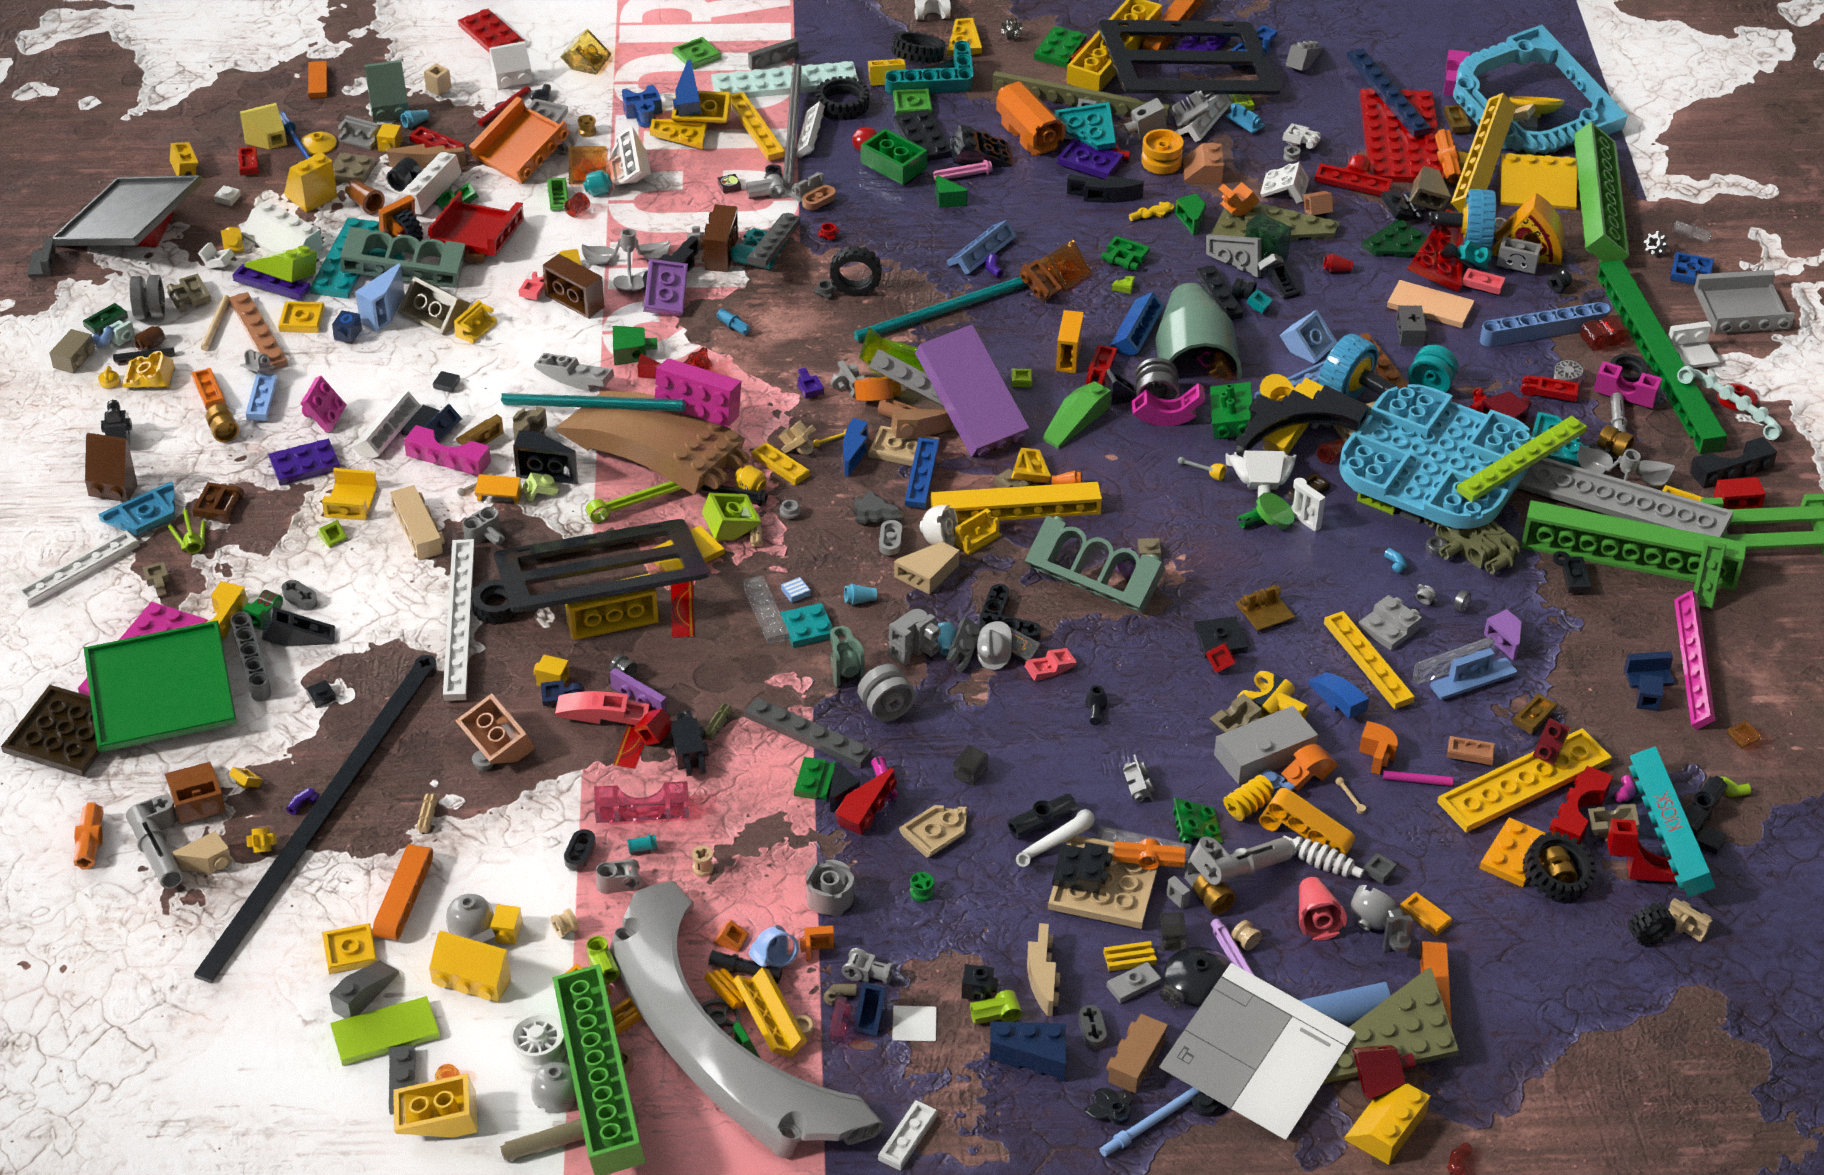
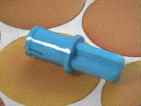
(733, 321)

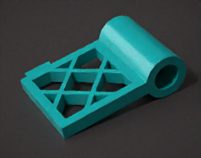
(741, 251)

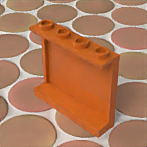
(518, 141)

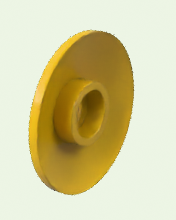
(319, 142)

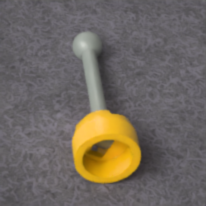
(1216, 471)

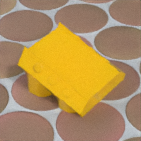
(149, 372)

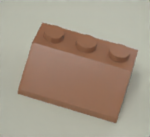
(495, 732)

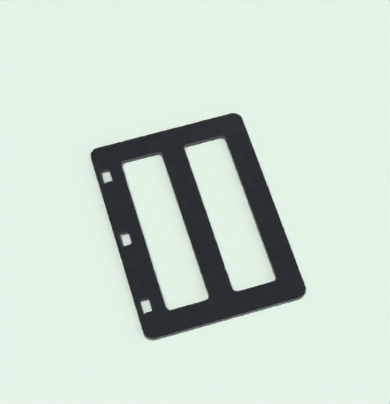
(1123, 58)
(683, 548)

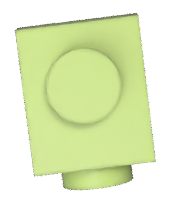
(539, 484)

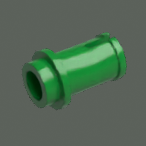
(1250, 517)

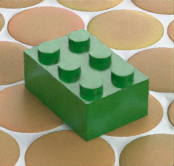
(894, 156)

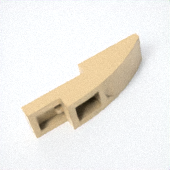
(1042, 971)

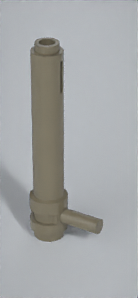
(544, 1140)

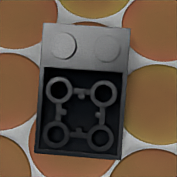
(974, 147)

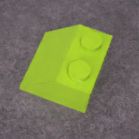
(729, 515)

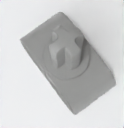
(483, 526)

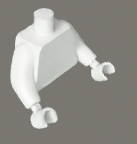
(1262, 469)

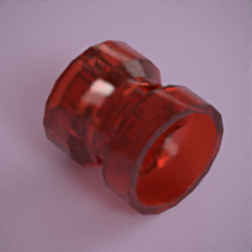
(577, 204)

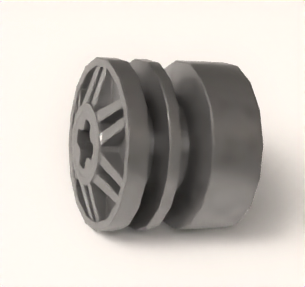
(1158, 377)

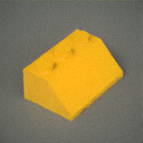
(714, 108)
(470, 967)
(1389, 1122)

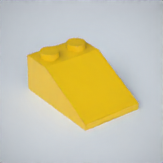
(437, 1108)

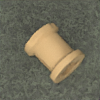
(699, 856)

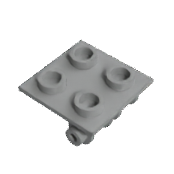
(1199, 108)

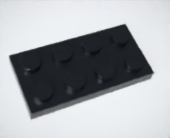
(922, 130)

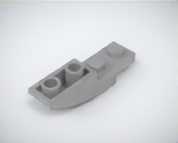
(570, 372)

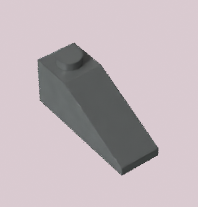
(361, 988)

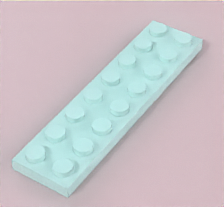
(778, 80)

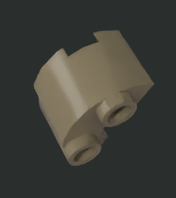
(529, 420)
(1240, 713)
(1601, 818)

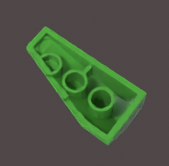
(1077, 412)

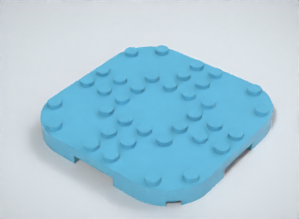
(1423, 447)

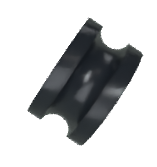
(773, 169)

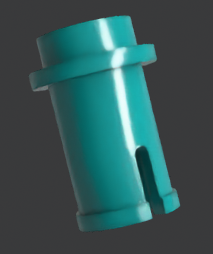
(642, 844)

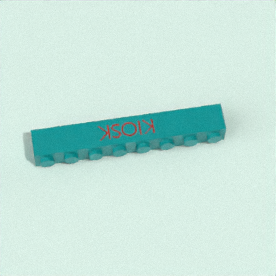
(1671, 822)

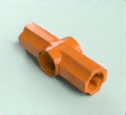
(1448, 155)
(88, 835)
(1149, 854)

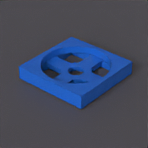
(1692, 261)

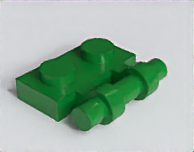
(1130, 250)

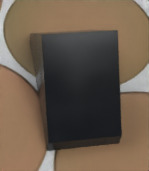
(1121, 389)
(842, 784)

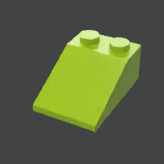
(287, 264)

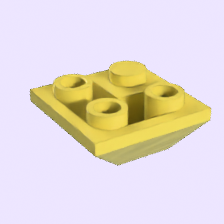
(263, 127)

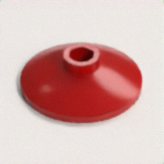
(1740, 390)

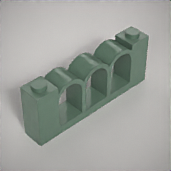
(360, 241)
(1139, 588)

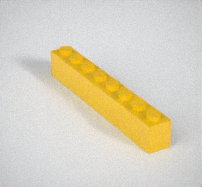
(1485, 148)
(1024, 502)

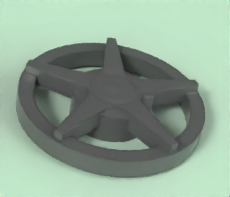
(720, 1016)

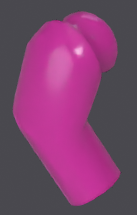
(1626, 792)

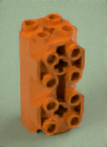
(1029, 118)

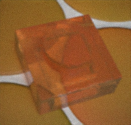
(1743, 734)

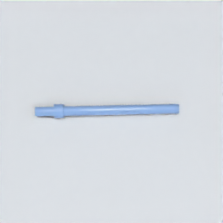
(1124, 1138)

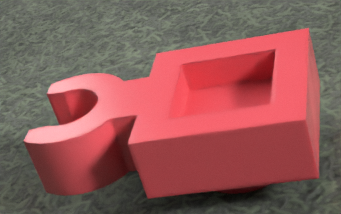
(532, 288)

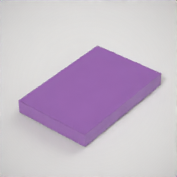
(665, 287)

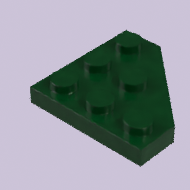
(1395, 239)

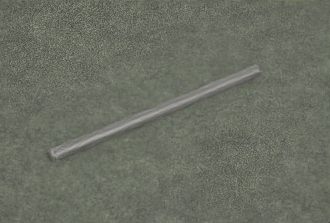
(792, 126)

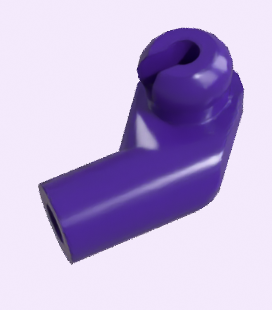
(991, 265)
(298, 800)

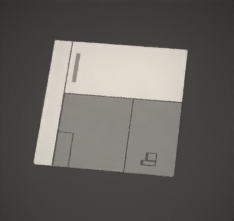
(1257, 1050)

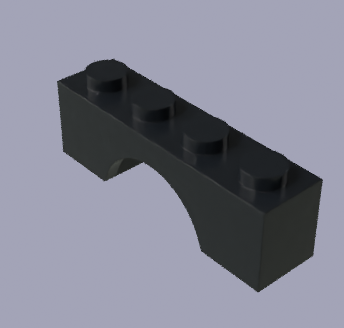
(1756, 457)

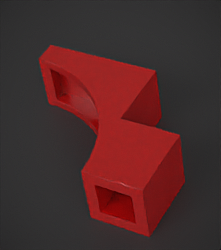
(1641, 863)

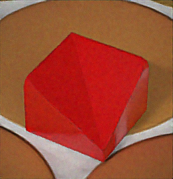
(647, 367)

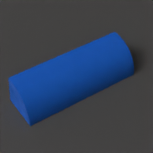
(1137, 324)

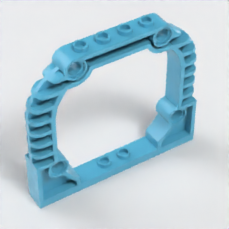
(1539, 46)

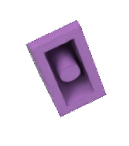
(1505, 631)

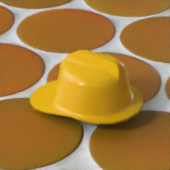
(1276, 387)

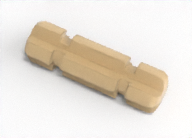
(756, 536)
(427, 813)

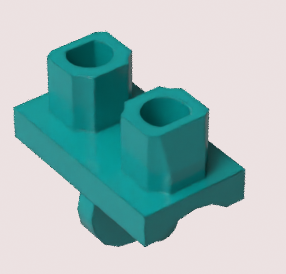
(1475, 254)

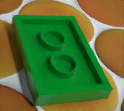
(1059, 46)

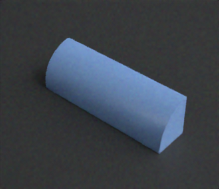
(1350, 1004)

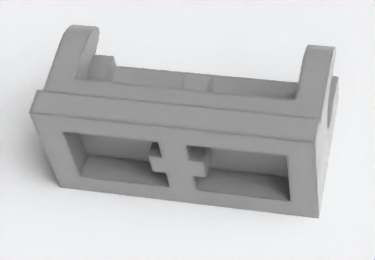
(358, 132)

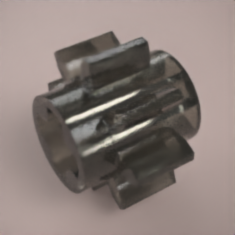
(1011, 29)

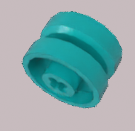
(1433, 368)

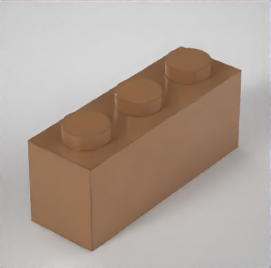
(1137, 1053)

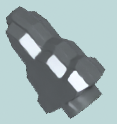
(875, 509)

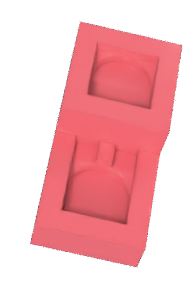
(1054, 663)

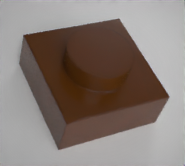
(474, 257)

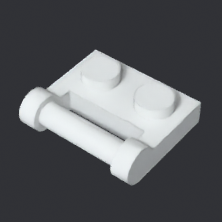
(1312, 505)

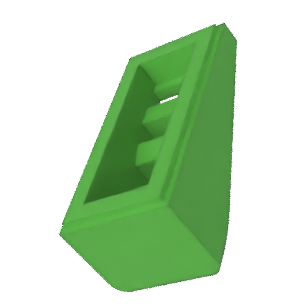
(560, 185)

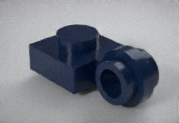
(552, 690)

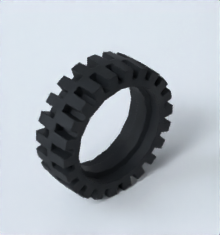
(918, 47)
(845, 86)
(1548, 884)

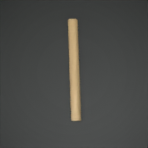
(215, 323)

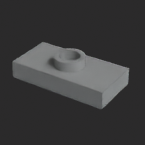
(1133, 982)

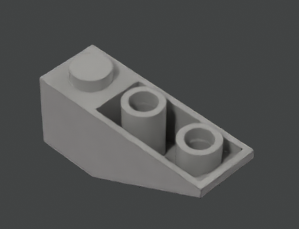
(1303, 54)

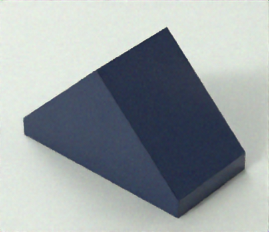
(871, 1008)

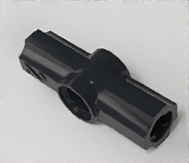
(1705, 802)
(1042, 815)

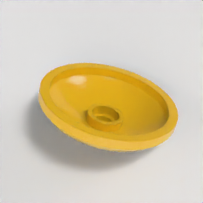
(1542, 104)

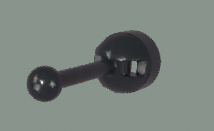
(1451, 250)

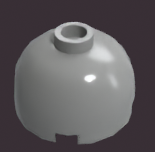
(1371, 908)
(469, 915)
(553, 1088)

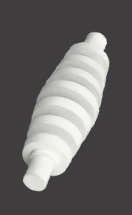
(1322, 856)

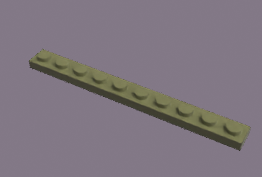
(1070, 95)

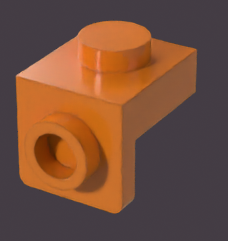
(817, 938)

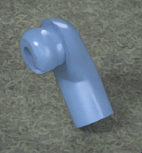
(105, 338)

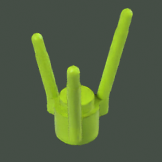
(192, 542)

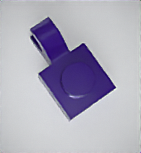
(809, 385)

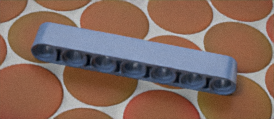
(1541, 324)

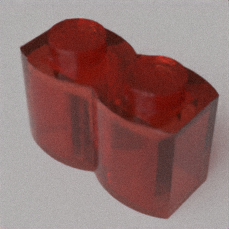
(1604, 333)

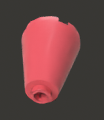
(1319, 911)

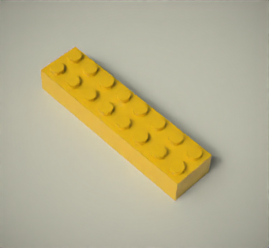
(1092, 65)

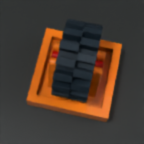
(400, 219)

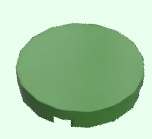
(1275, 510)

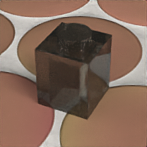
(970, 765)
(1172, 931)

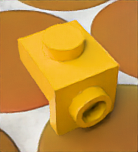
(232, 239)

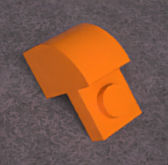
(1239, 200)
(876, 388)
(1380, 743)
(1309, 762)

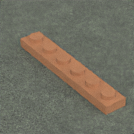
(257, 329)

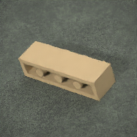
(417, 522)

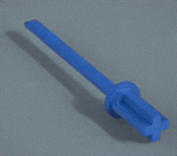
(289, 129)

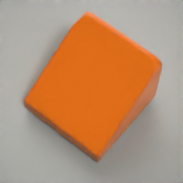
(731, 936)

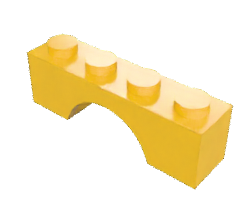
(227, 601)

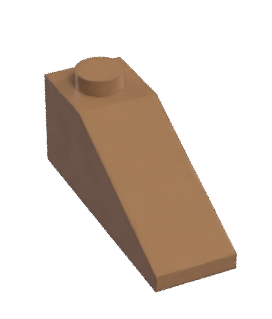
(919, 422)

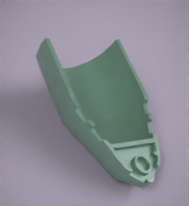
(1195, 321)

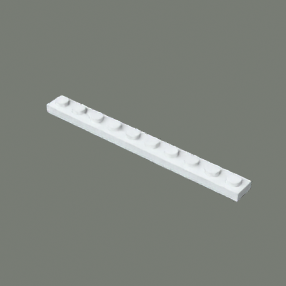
(459, 620)

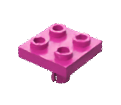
(323, 404)

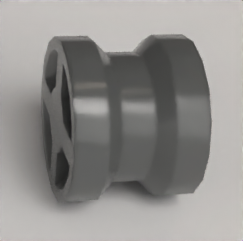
(623, 664)

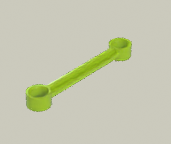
(628, 500)

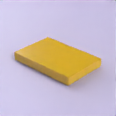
(706, 544)

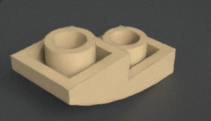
(1524, 112)

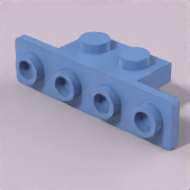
(1472, 672)

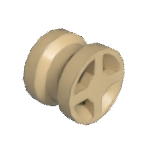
(564, 923)
(1246, 935)

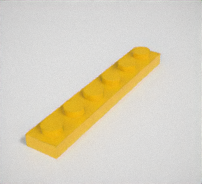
(756, 127)
(1369, 660)

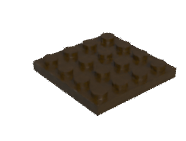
(56, 732)

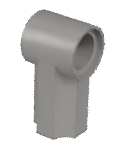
(770, 186)

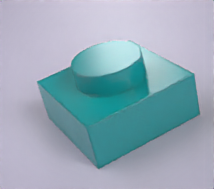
(1259, 301)

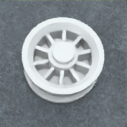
(537, 1041)

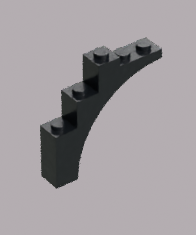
(1325, 407)

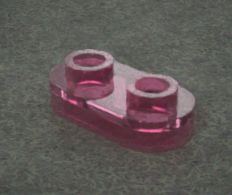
(838, 1025)

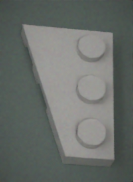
(1236, 250)

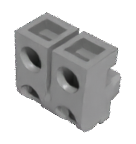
(913, 634)

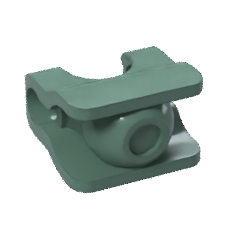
(847, 655)

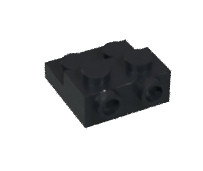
(1082, 867)

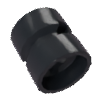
(403, 173)

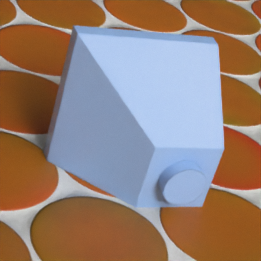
(1309, 337)

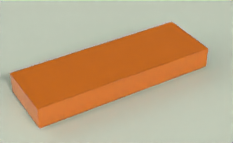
(317, 79)
(208, 388)

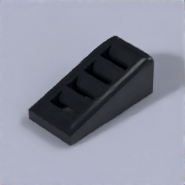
(1282, 269)

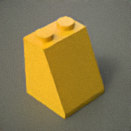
(311, 182)

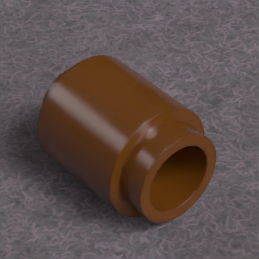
(149, 338)

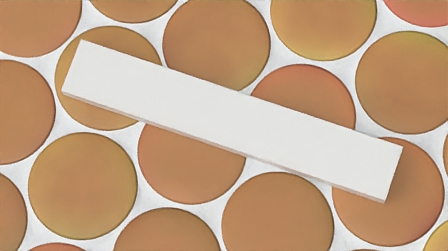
(77, 568)

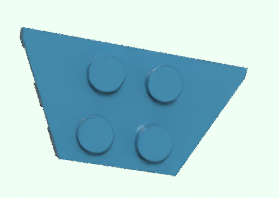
(143, 511)

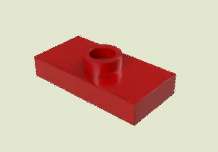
(248, 160)

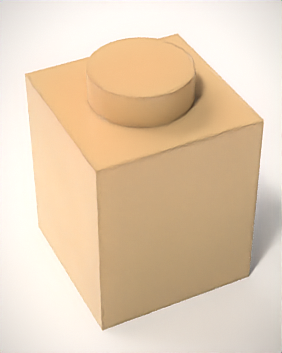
(437, 79)

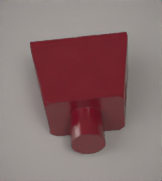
(1508, 404)
(1381, 1068)

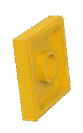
(301, 317)
(349, 948)

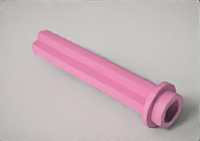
(967, 170)

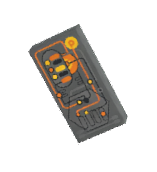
(1023, 646)

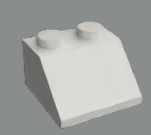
(510, 65)

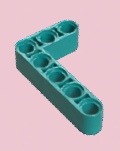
(937, 79)

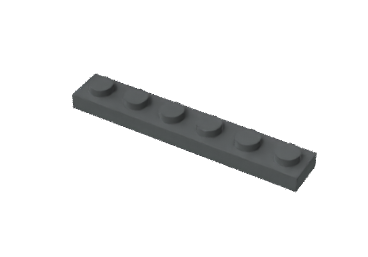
(773, 240)
(808, 732)

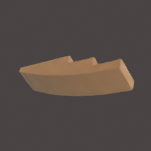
(423, 155)

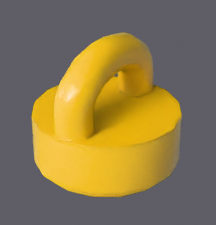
(108, 378)

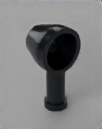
(1096, 700)

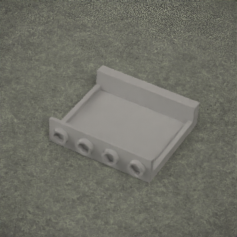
(1742, 302)

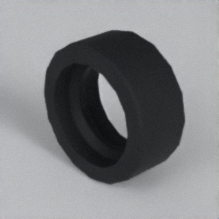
(1631, 362)

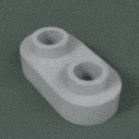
(890, 537)

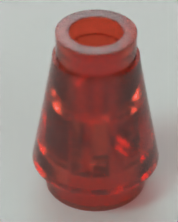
(1329, 451)

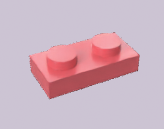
(1483, 281)

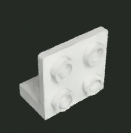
(1289, 177)
(1692, 344)

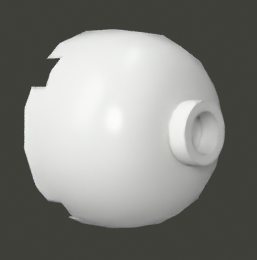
(939, 525)

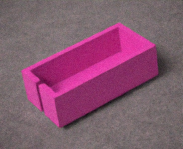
(705, 392)

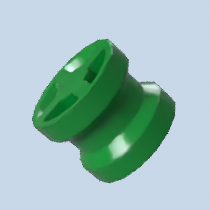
(922, 887)

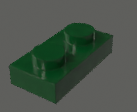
(104, 318)

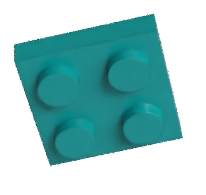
(807, 625)

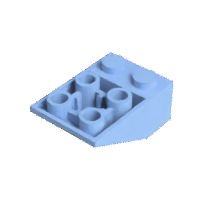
(381, 298)

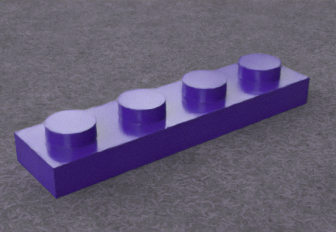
(296, 289)

